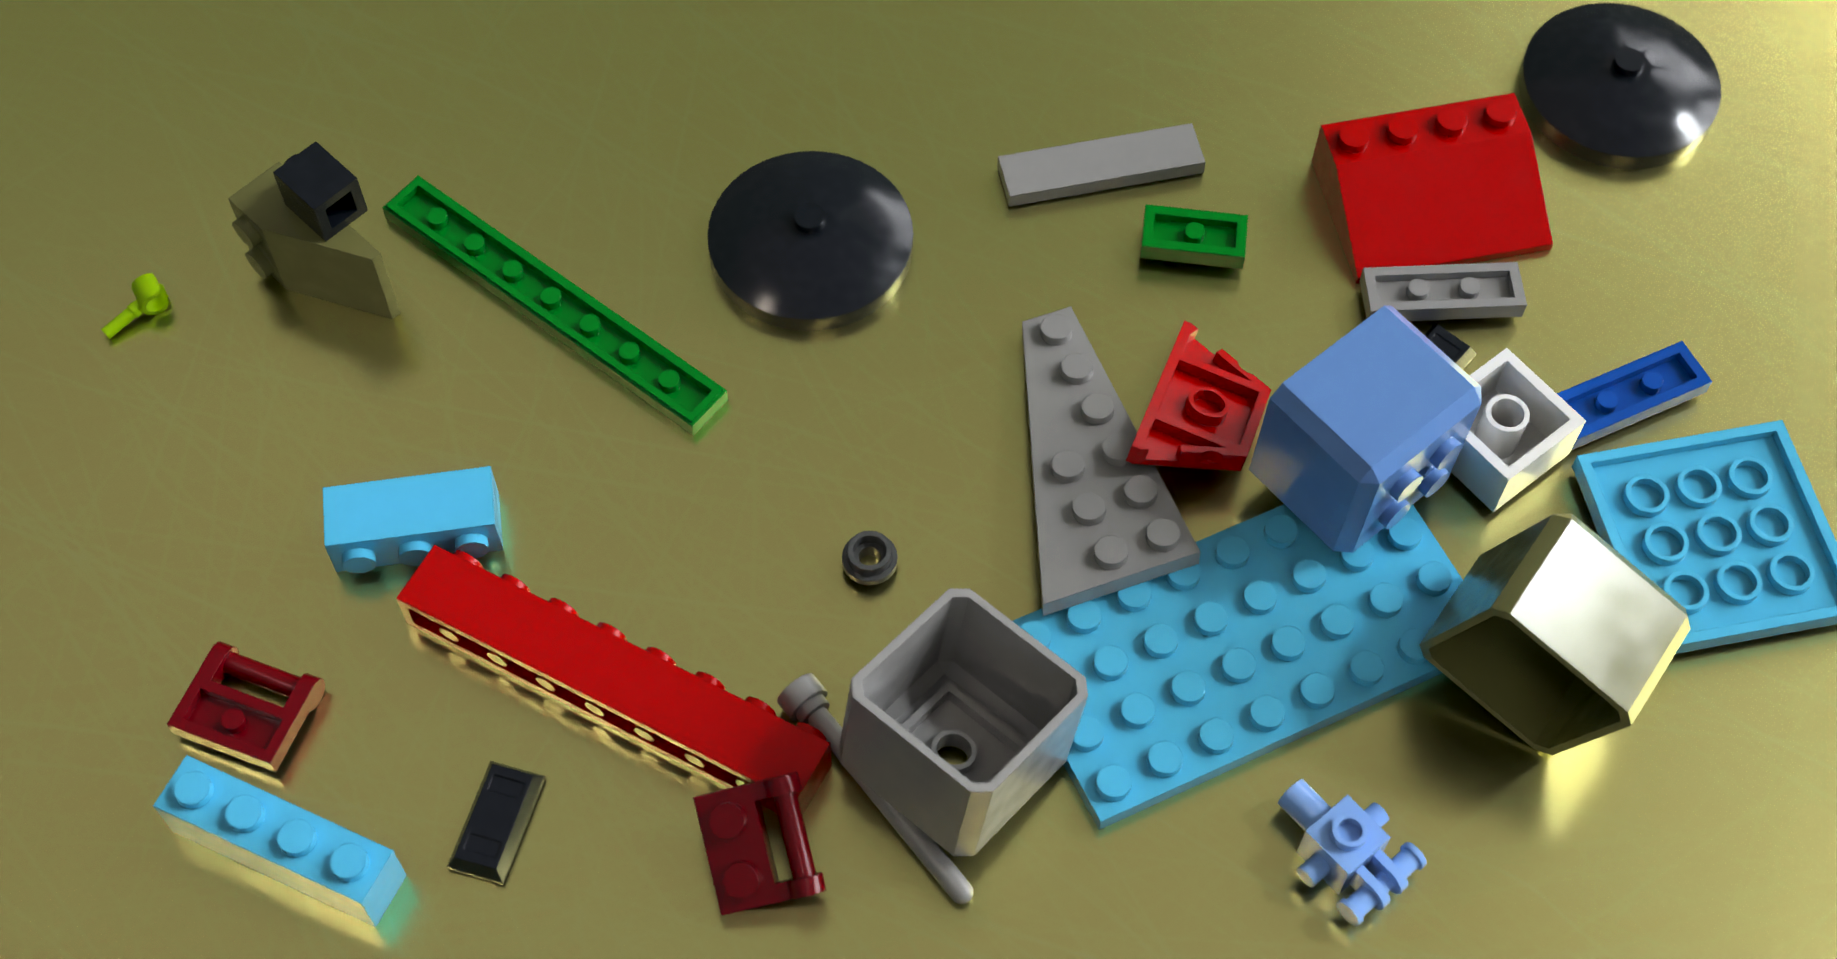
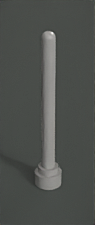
(807, 702)

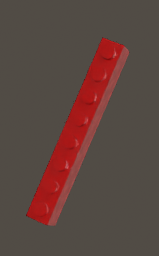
(609, 677)

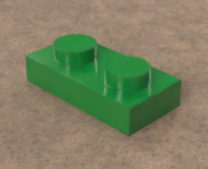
(1194, 236)

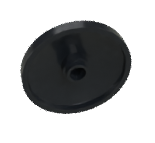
(1619, 86)
(810, 241)

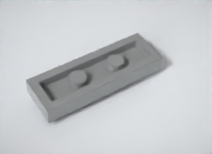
(1445, 291)

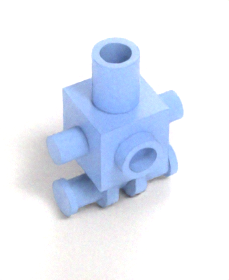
(1347, 845)

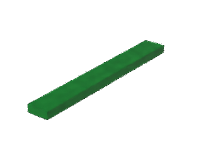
(557, 305)

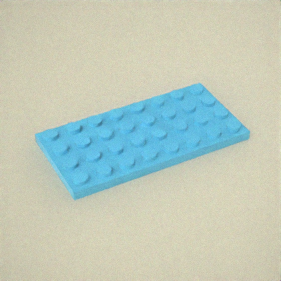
(1242, 653)

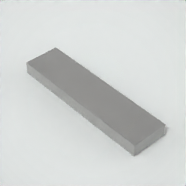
(1100, 164)

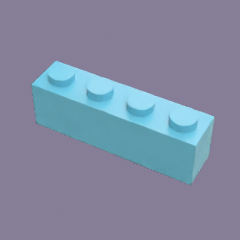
(281, 840)

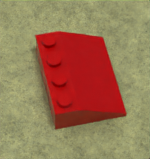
(1434, 185)

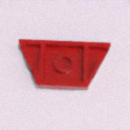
(1200, 410)

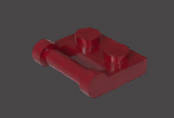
(238, 721)
(741, 848)

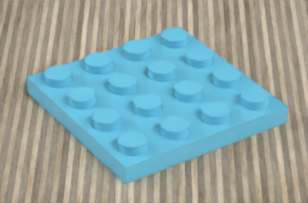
(1721, 529)

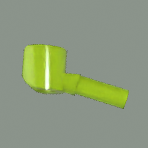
(150, 300)

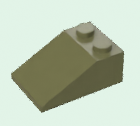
(284, 246)

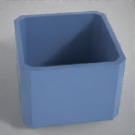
(1365, 430)

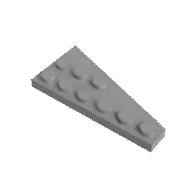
(1095, 513)

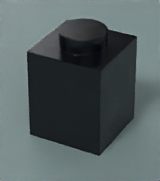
(320, 191)

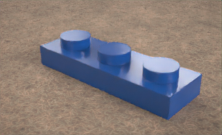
(1636, 391)

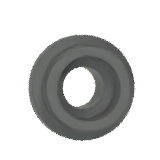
(869, 544)

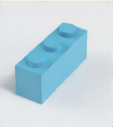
(406, 516)

